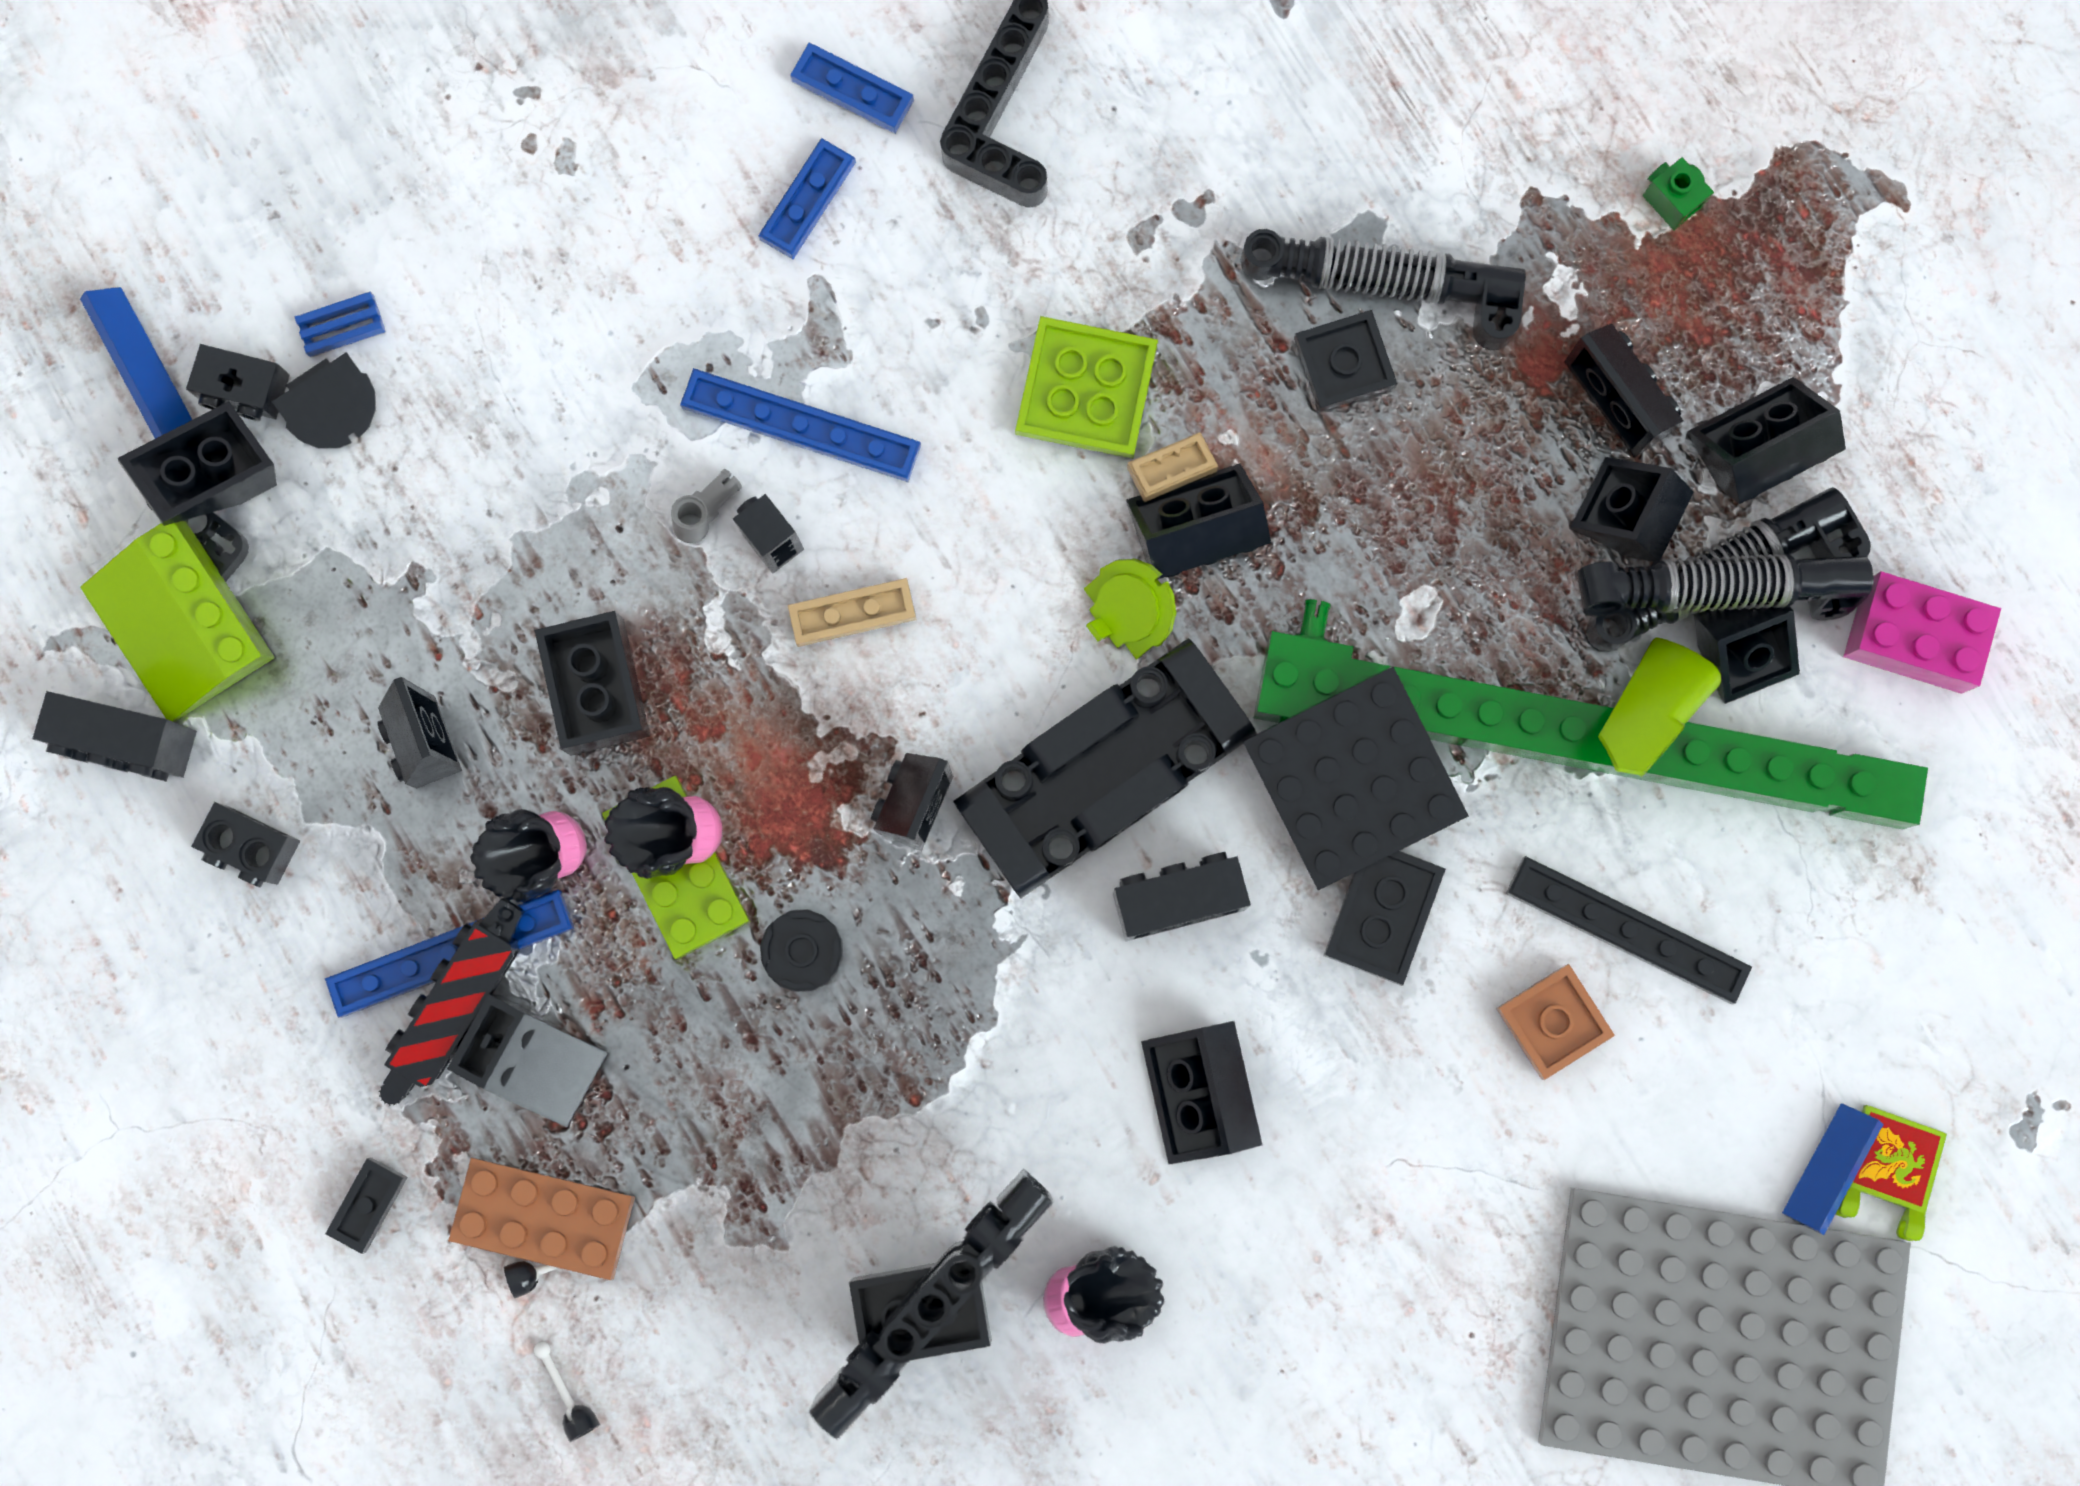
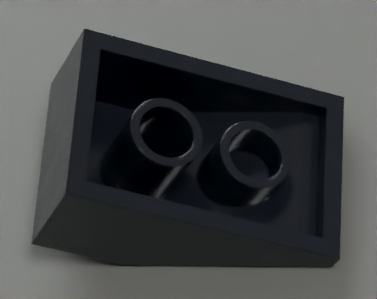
(200, 467)
(416, 734)
(913, 800)

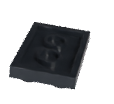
(1385, 916)

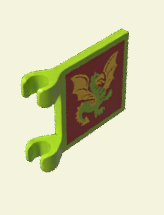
(1898, 1171)

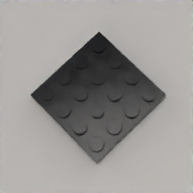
(1355, 778)

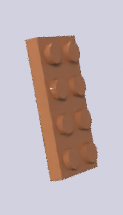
(542, 1219)

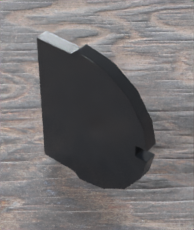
(328, 403)

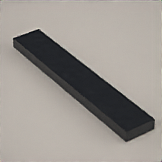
(1629, 930)

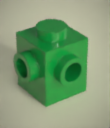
(1677, 192)

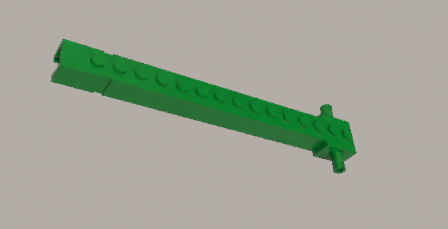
(1565, 732)

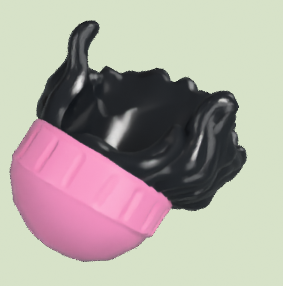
(661, 831)
(527, 852)
(1104, 1296)

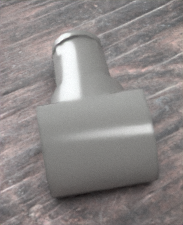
(703, 504)

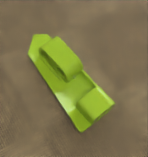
(1657, 704)

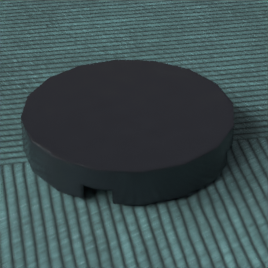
(801, 950)

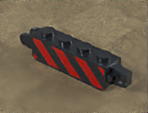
(449, 1009)

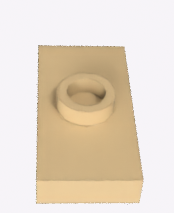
(1172, 467)

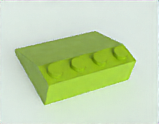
(176, 619)

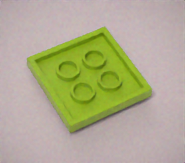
(1086, 387)

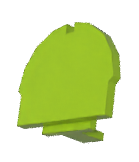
(1131, 606)

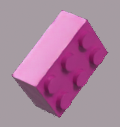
(1923, 633)

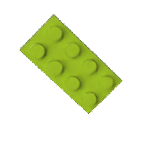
(694, 902)

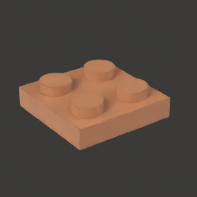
(1555, 1022)

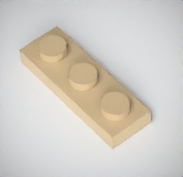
(852, 612)

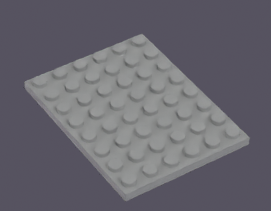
(1724, 1343)

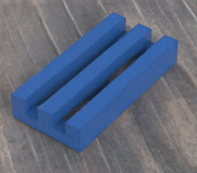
(335, 310)

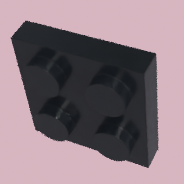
(1345, 360)

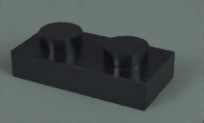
(366, 1205)

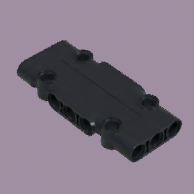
(1105, 767)
(881, 1356)

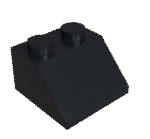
(1633, 508)
(1748, 647)

